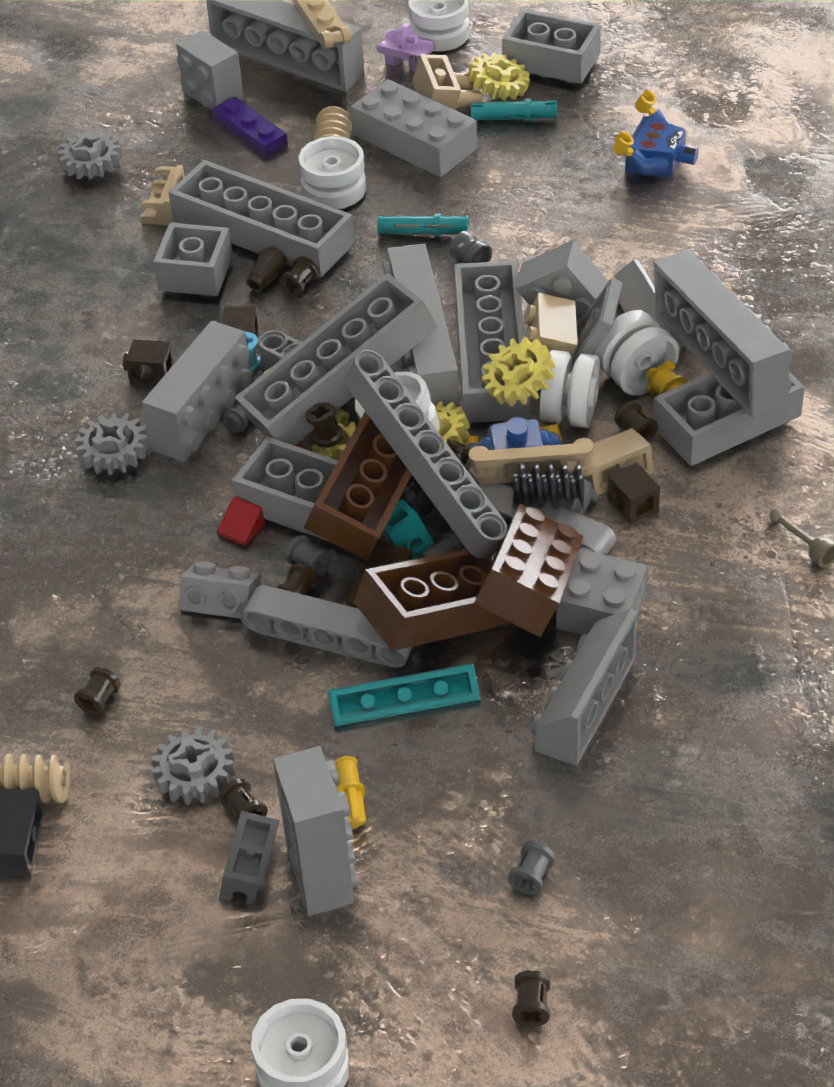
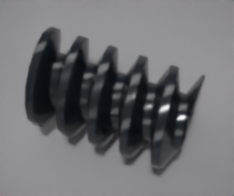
(548, 485)

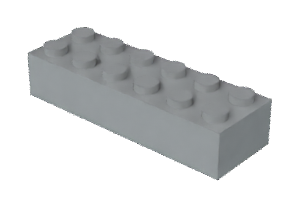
(281, 38)
(262, 215)
(486, 317)
(380, 319)
(722, 333)
(434, 355)

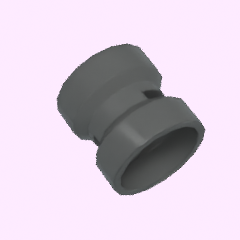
(468, 249)

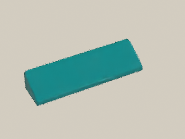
(403, 695)

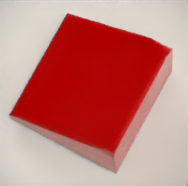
(241, 521)

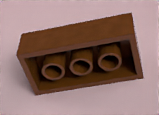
(360, 492)
(530, 570)
(426, 599)

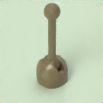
(821, 548)

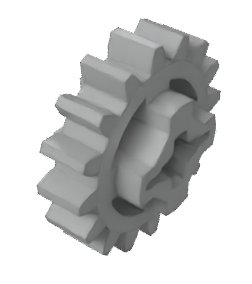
(89, 154)
(112, 443)
(193, 765)

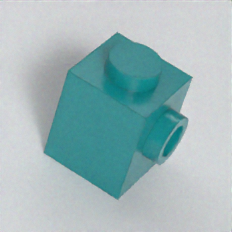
(407, 529)

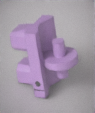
(404, 45)

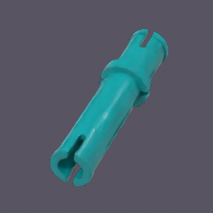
(514, 110)
(388, 224)

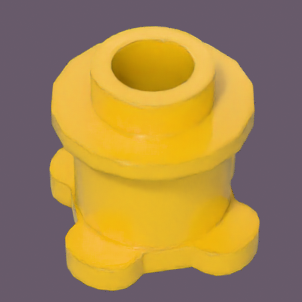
(663, 378)

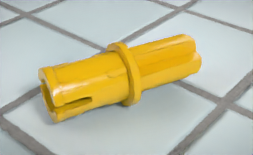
(354, 790)

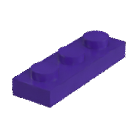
(250, 125)

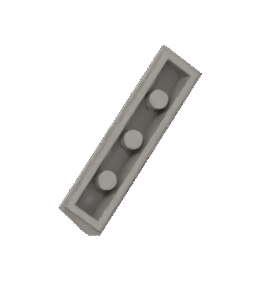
(639, 293)

